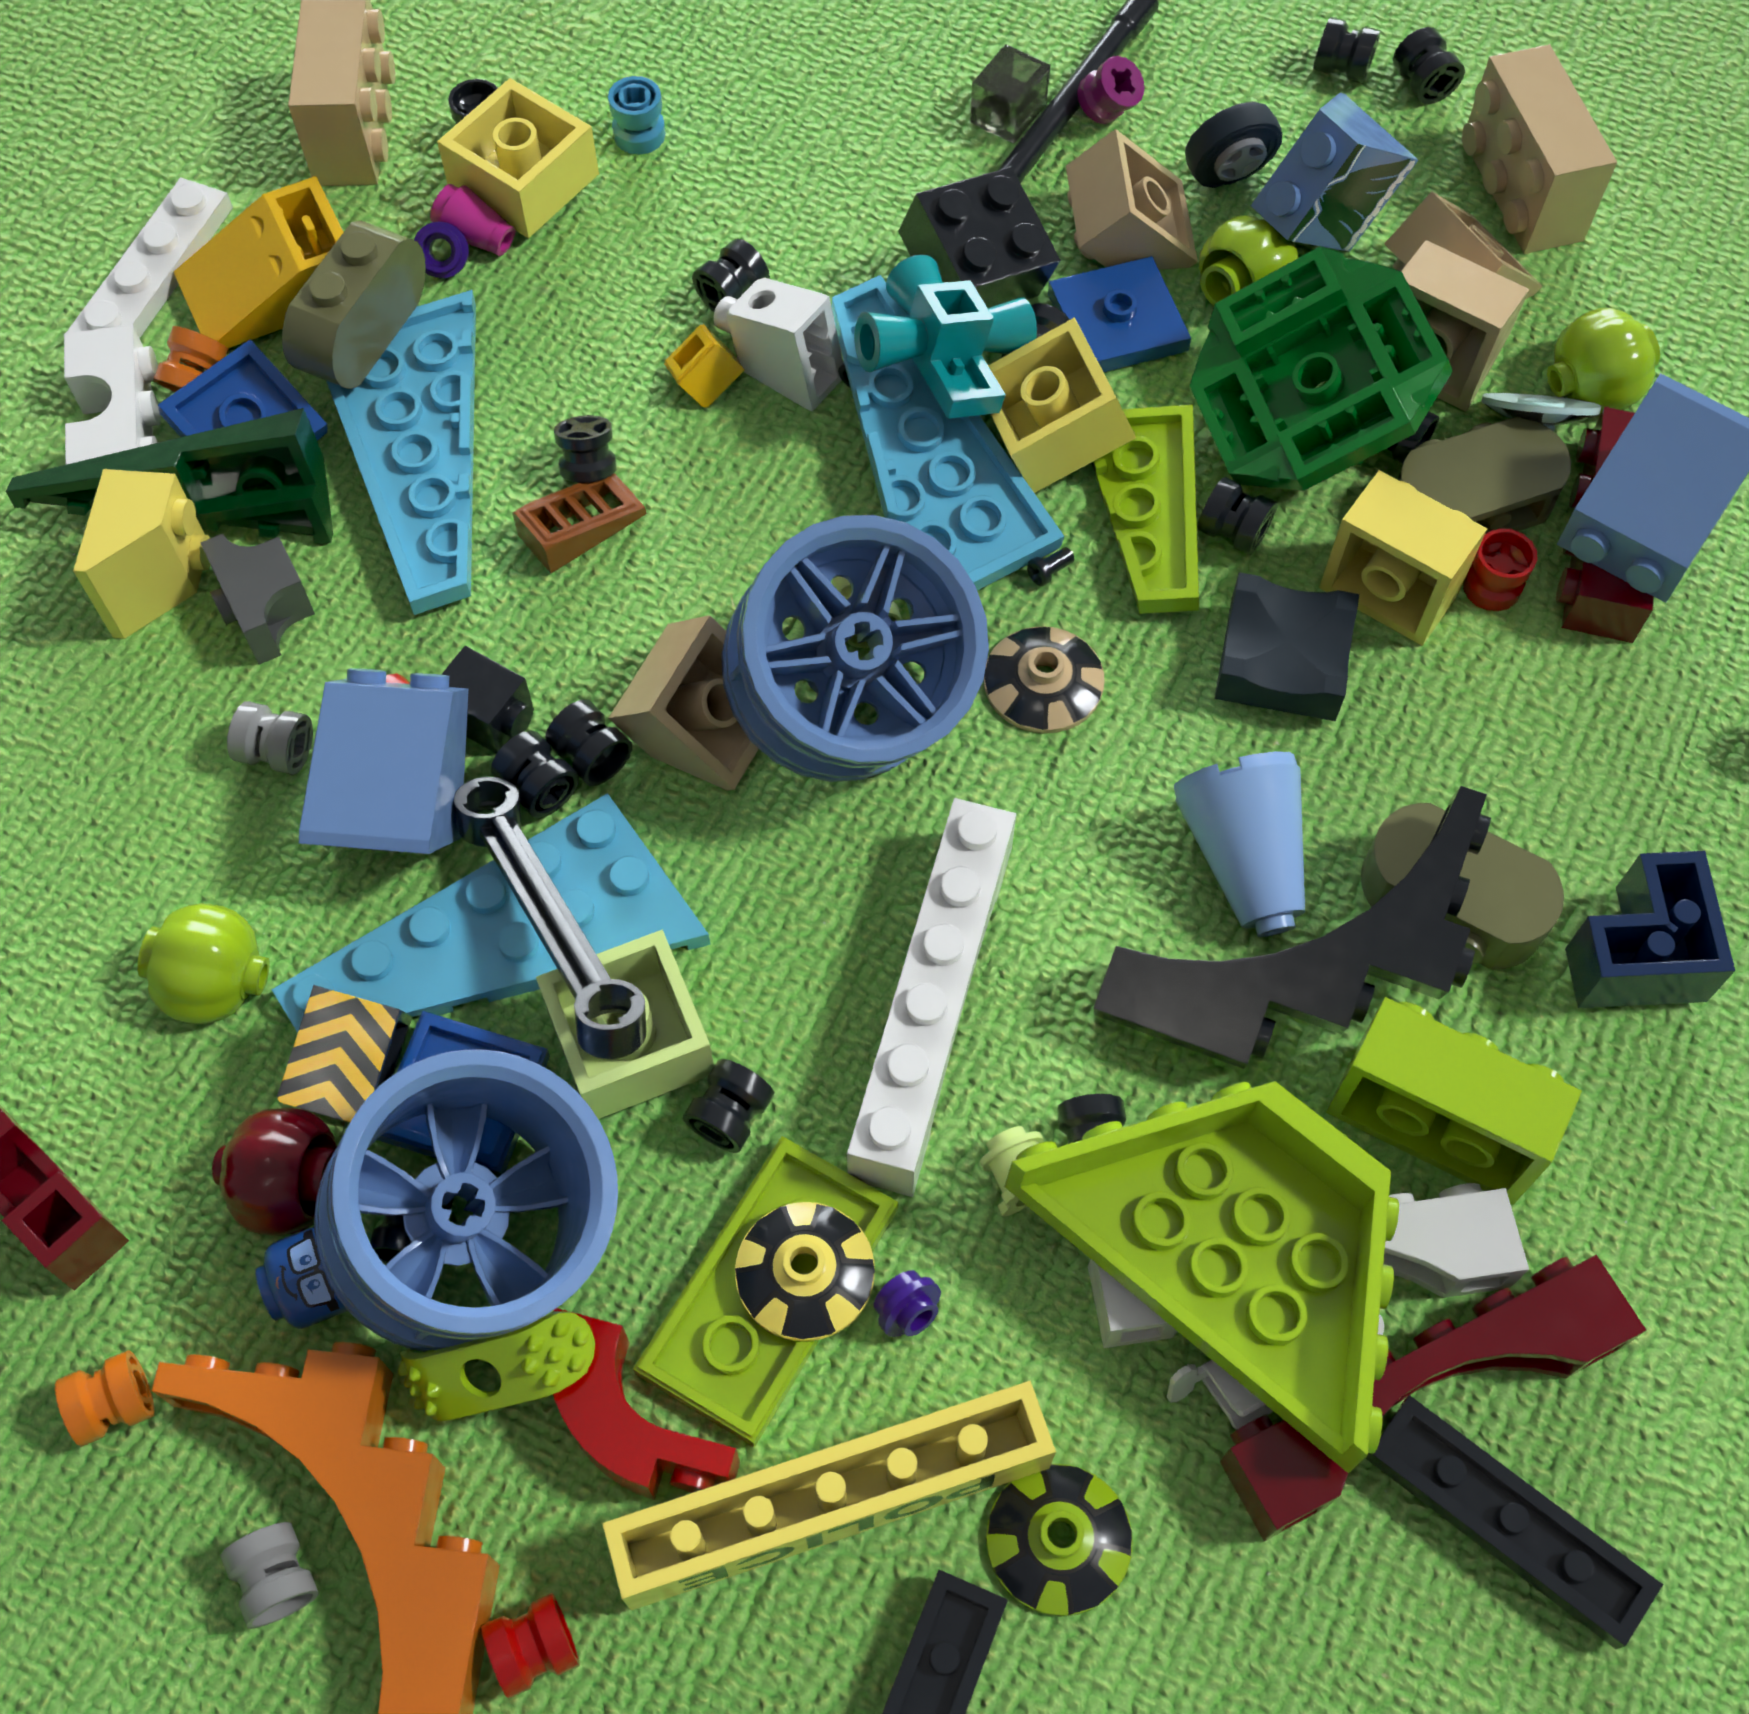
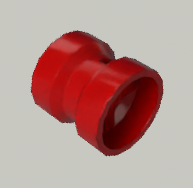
(1500, 569)
(530, 1645)

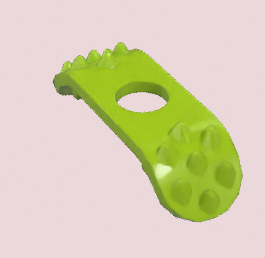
(529, 1362)

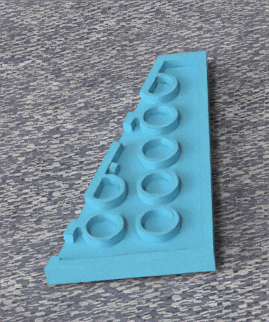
(416, 447)
(940, 470)

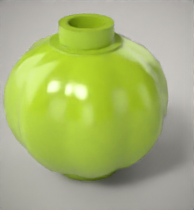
(1241, 254)
(1604, 359)
(202, 963)

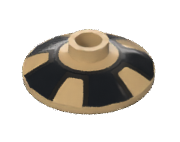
(1040, 699)

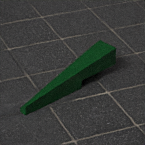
(239, 475)

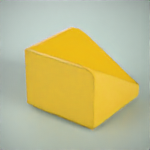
(703, 366)

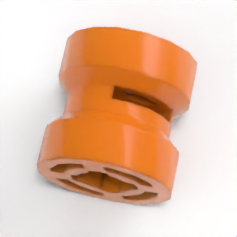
(194, 353)
(112, 1396)

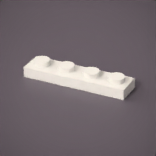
(145, 272)

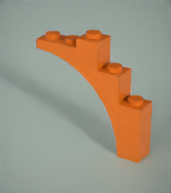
(389, 1499)

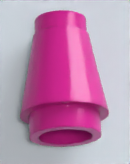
(473, 218)

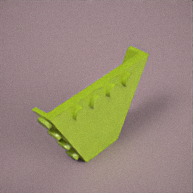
(1248, 1239)

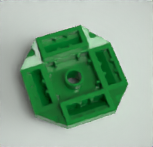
(1306, 327)

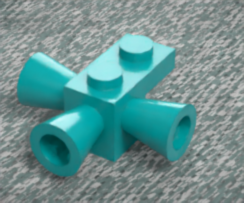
(944, 336)

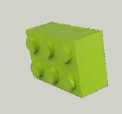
(1454, 1100)

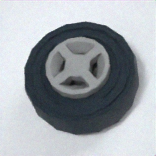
(1233, 144)

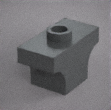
(257, 591)

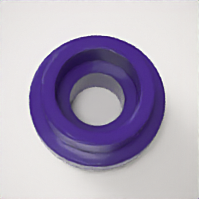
(459, 249)
(907, 1304)

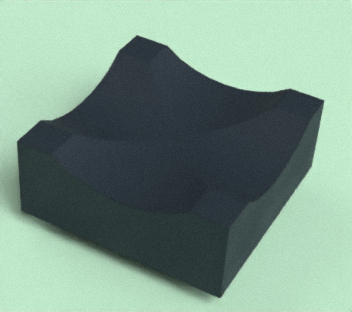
(1287, 648)

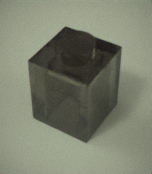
(1009, 93)

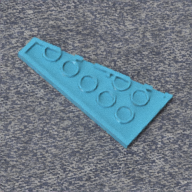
(477, 938)

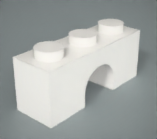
(111, 376)

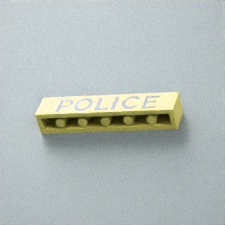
(828, 1495)

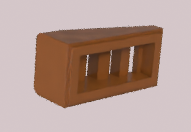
(571, 541)

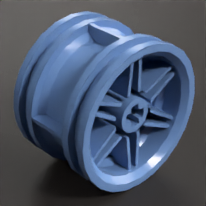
(883, 564)

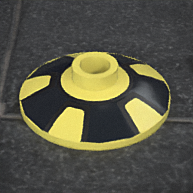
(812, 1303)

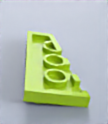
(1153, 507)

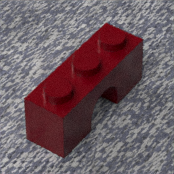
(50, 1210)

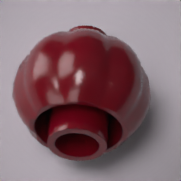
(274, 1170)

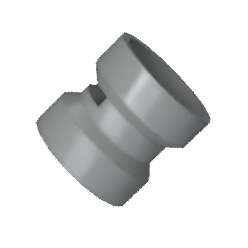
(270, 737)
(269, 1574)

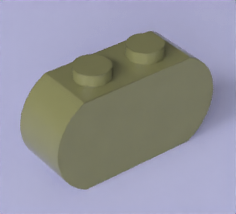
(354, 304)
(1493, 473)
(1510, 893)

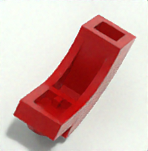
(624, 1442)

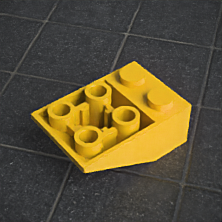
(259, 263)

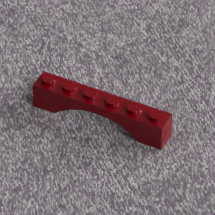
(1552, 1330)

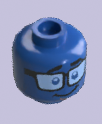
(296, 1282)

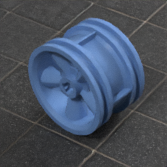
(568, 1171)

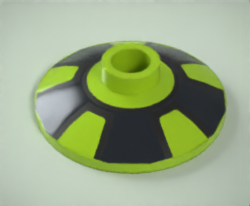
(1052, 1577)

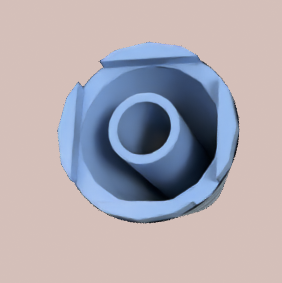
(1251, 836)

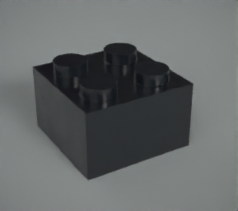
(983, 235)

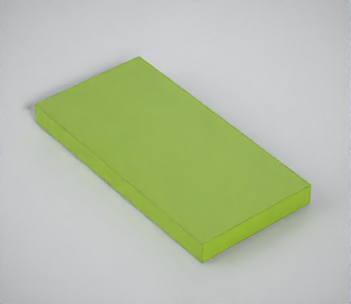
(708, 1344)

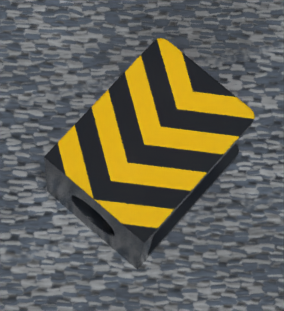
(342, 1053)

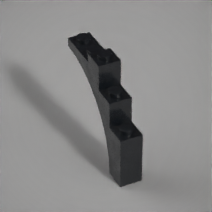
(1400, 939)

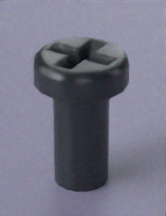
(1041, 569)

